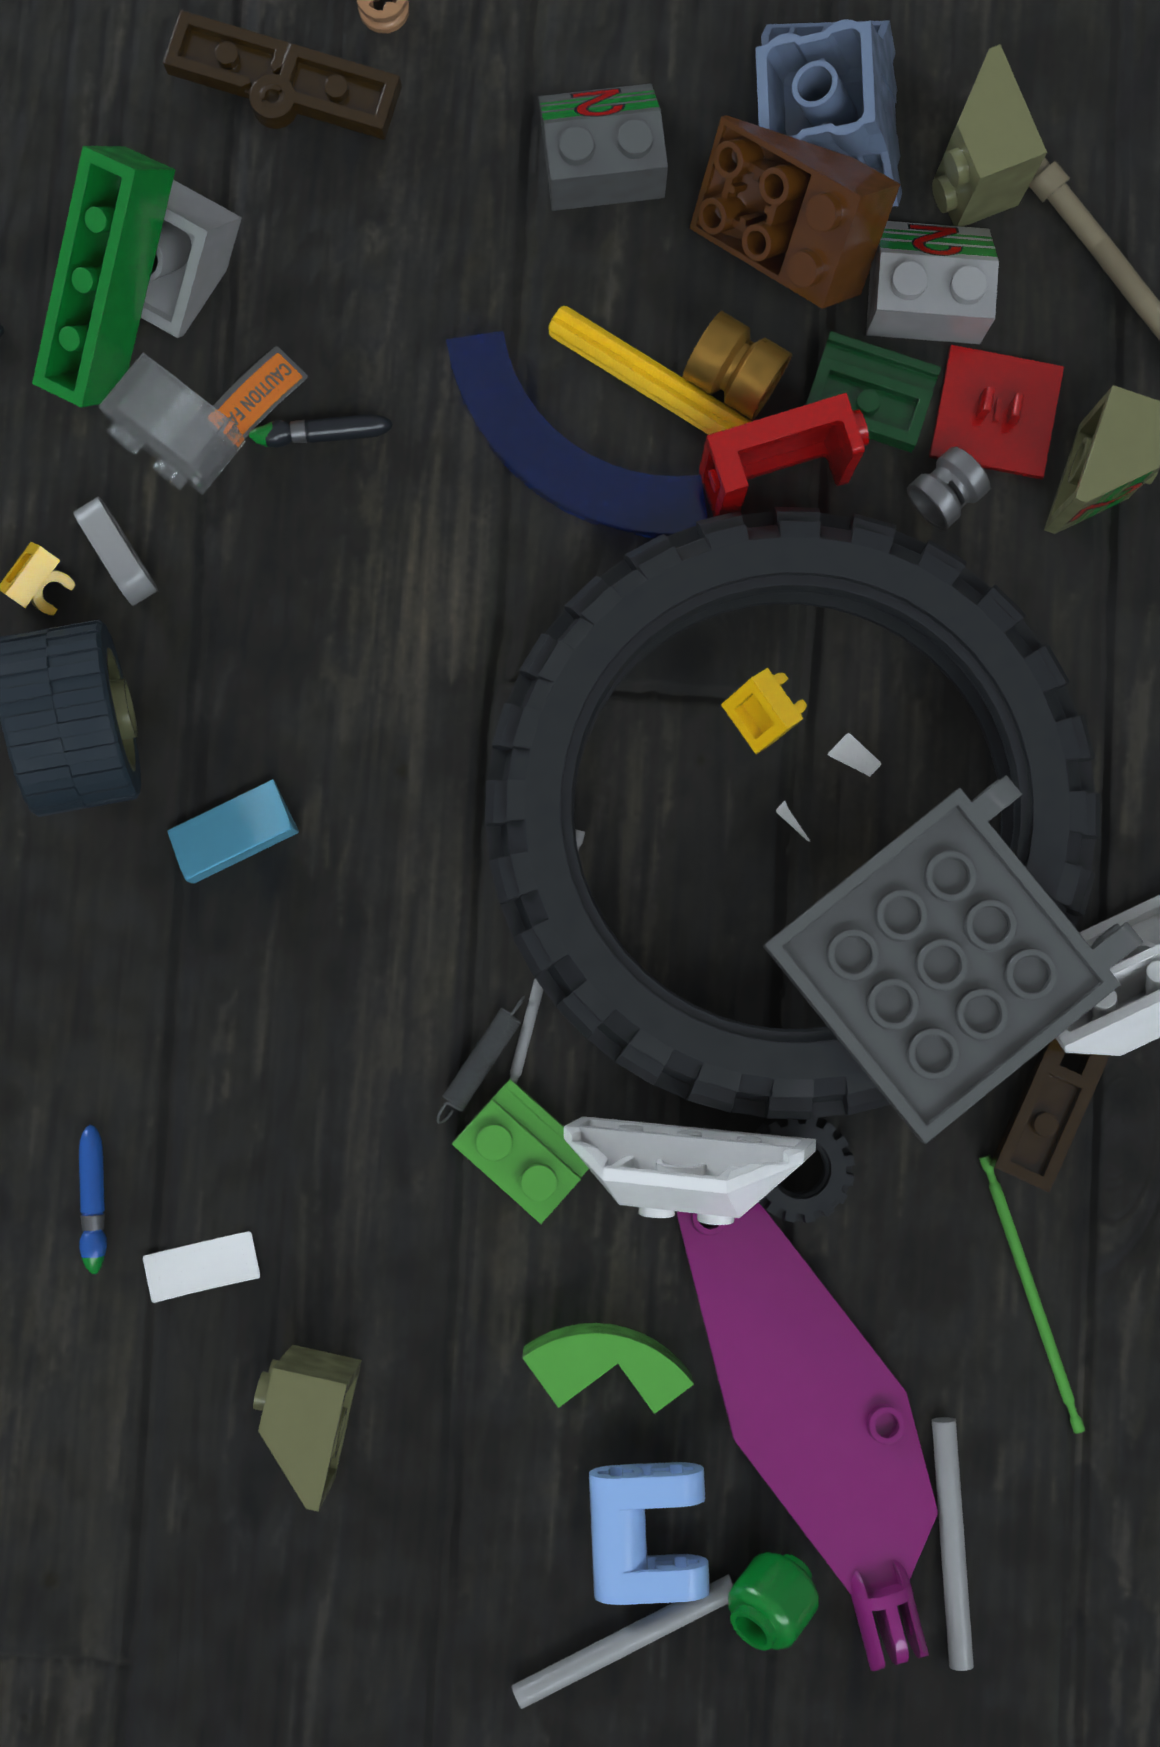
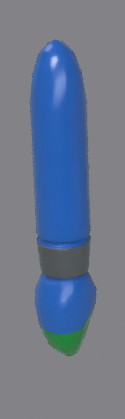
(92, 1205)

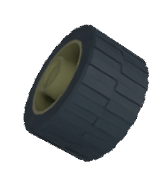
(68, 718)

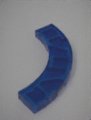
(553, 464)

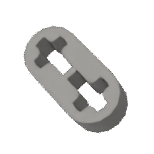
(115, 551)

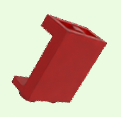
(781, 441)

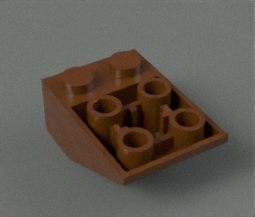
(793, 210)

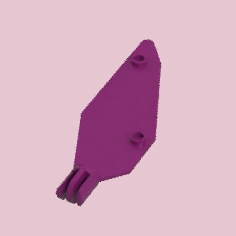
(817, 1418)

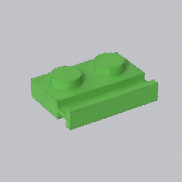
(522, 1151)

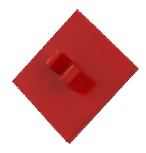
(997, 410)

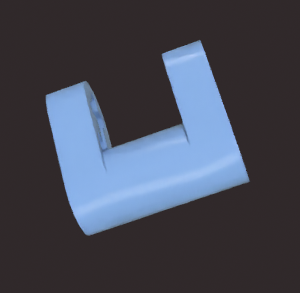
(618, 1529)

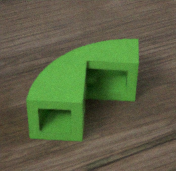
(581, 1353)

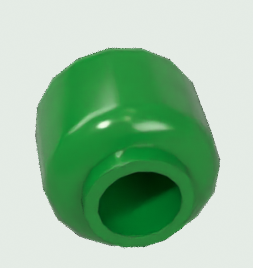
(773, 1601)

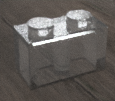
(171, 424)

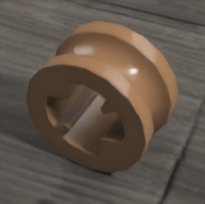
(386, 20)

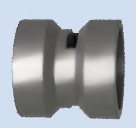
(948, 488)

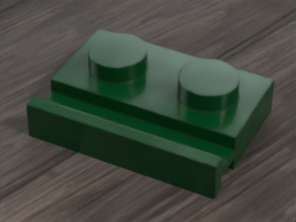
(881, 383)

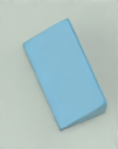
(232, 832)

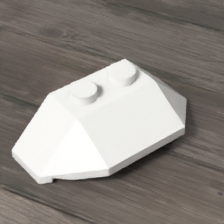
(1132, 1011)
(684, 1166)

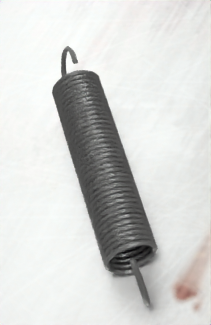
(481, 1060)

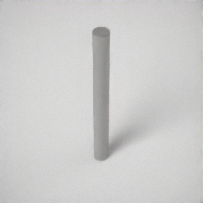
(952, 1544)
(619, 1644)

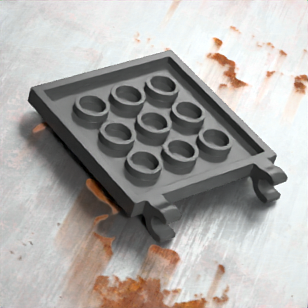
(946, 962)

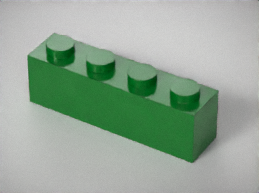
(102, 273)

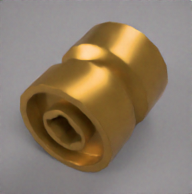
(735, 364)

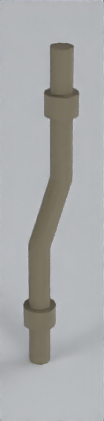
(1051, 185)

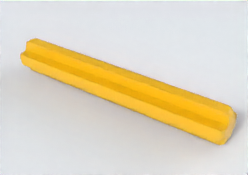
(642, 372)

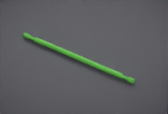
(1032, 1295)

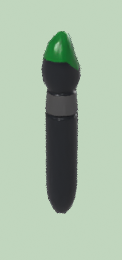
(281, 433)

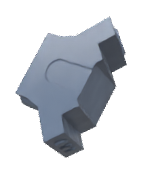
(832, 88)

